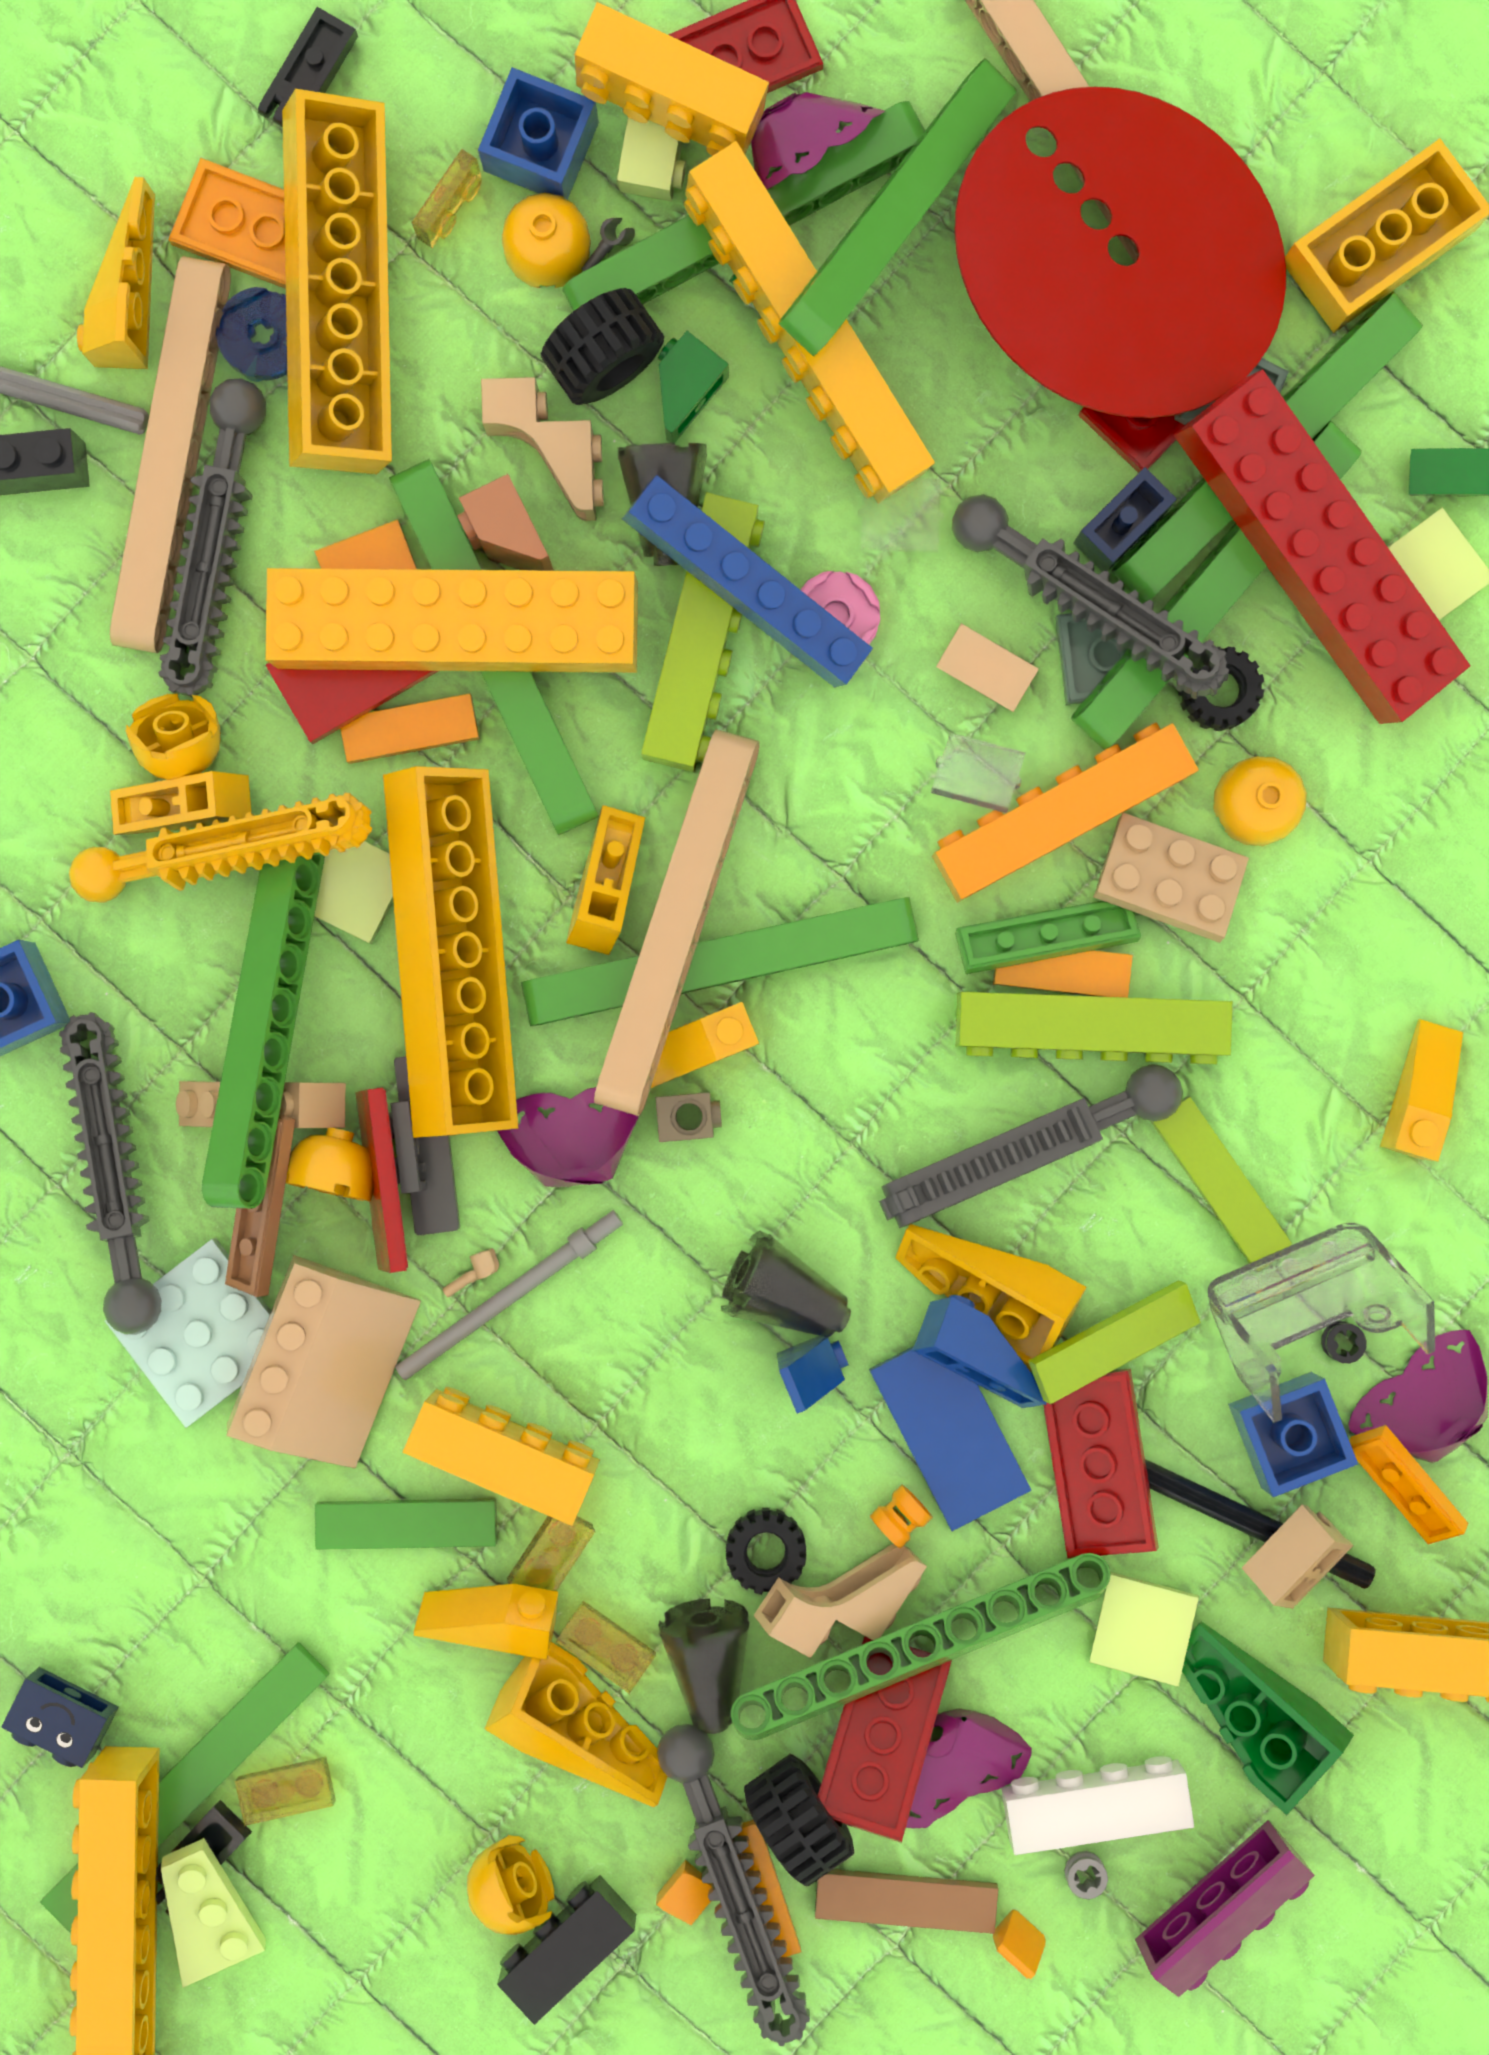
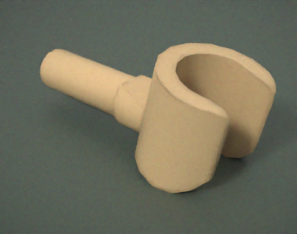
(483, 1263)

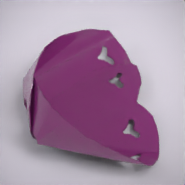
(804, 125)
(572, 1143)
(1431, 1404)
(963, 1760)

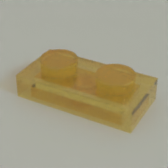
(457, 185)
(551, 1553)
(606, 1647)
(285, 1791)

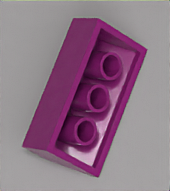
(1223, 1910)

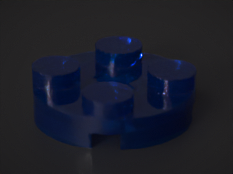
(238, 325)

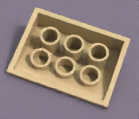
(322, 1365)

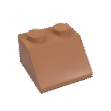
(502, 526)

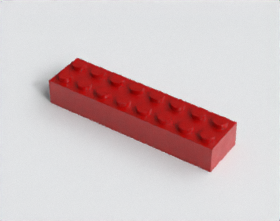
(1322, 549)

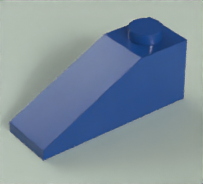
(975, 1349)
(811, 1370)

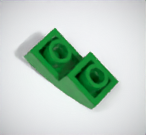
(1449, 472)

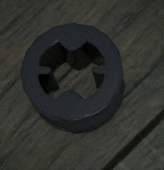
(1357, 1338)

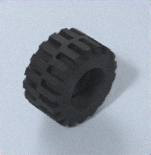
(602, 346)
(796, 1822)

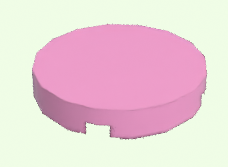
(848, 600)

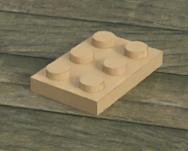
(1171, 877)

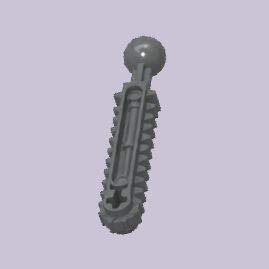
(237, 411)
(983, 525)
(1150, 1093)
(132, 1302)
(686, 1757)

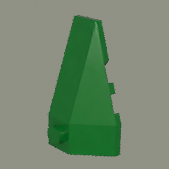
(1271, 1724)

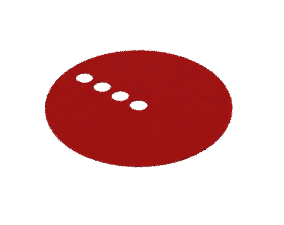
(1107, 333)

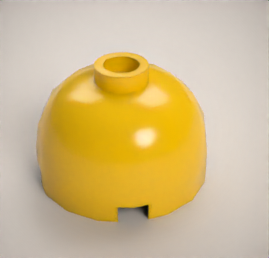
(546, 240)
(174, 736)
(1260, 800)
(332, 1165)
(510, 1887)

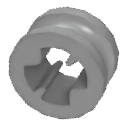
(1089, 1889)

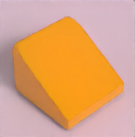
(684, 1894)
(1019, 1943)

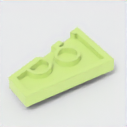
(206, 1914)

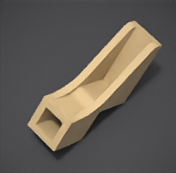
(568, 447)
(307, 1102)
(860, 1599)

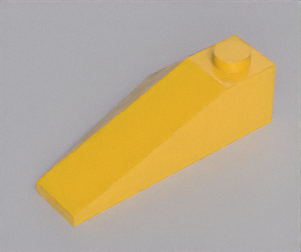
(120, 300)
(1020, 1295)
(566, 1721)

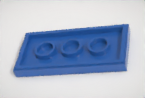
(950, 1437)

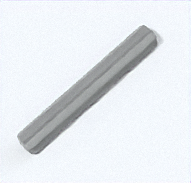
(73, 401)

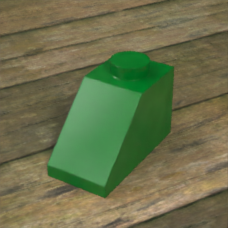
(688, 381)

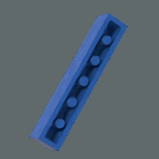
(747, 582)

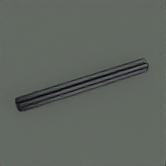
(1241, 1517)

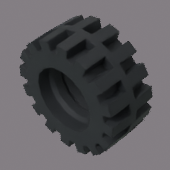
(1246, 704)
(759, 1522)

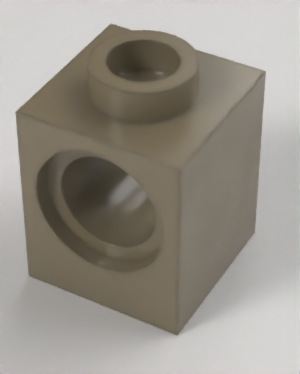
(667, 1117)

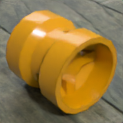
(893, 1523)

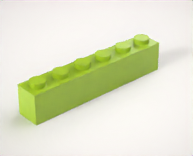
(697, 653)
(1093, 1024)

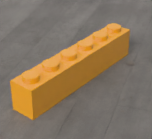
(1065, 811)

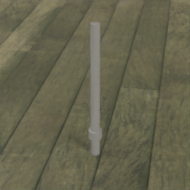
(580, 1245)

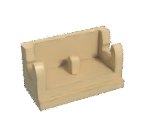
(987, 667)
(1296, 1557)

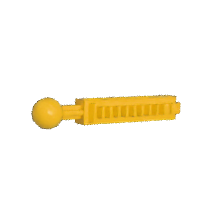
(222, 847)

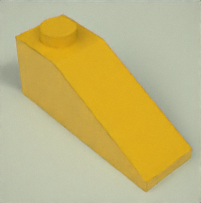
(180, 802)
(606, 881)
(705, 1043)
(1425, 1093)
(491, 1617)

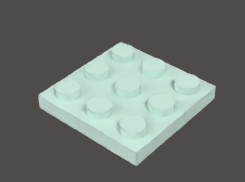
(201, 1337)

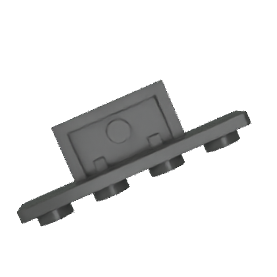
(423, 1166)

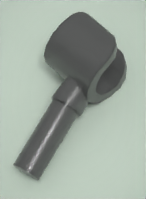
(609, 240)

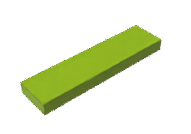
(1221, 1182)
(1114, 1342)

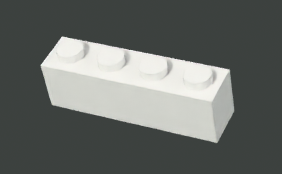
(1097, 1805)

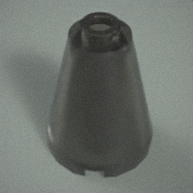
(676, 465)
(783, 1291)
(707, 1658)

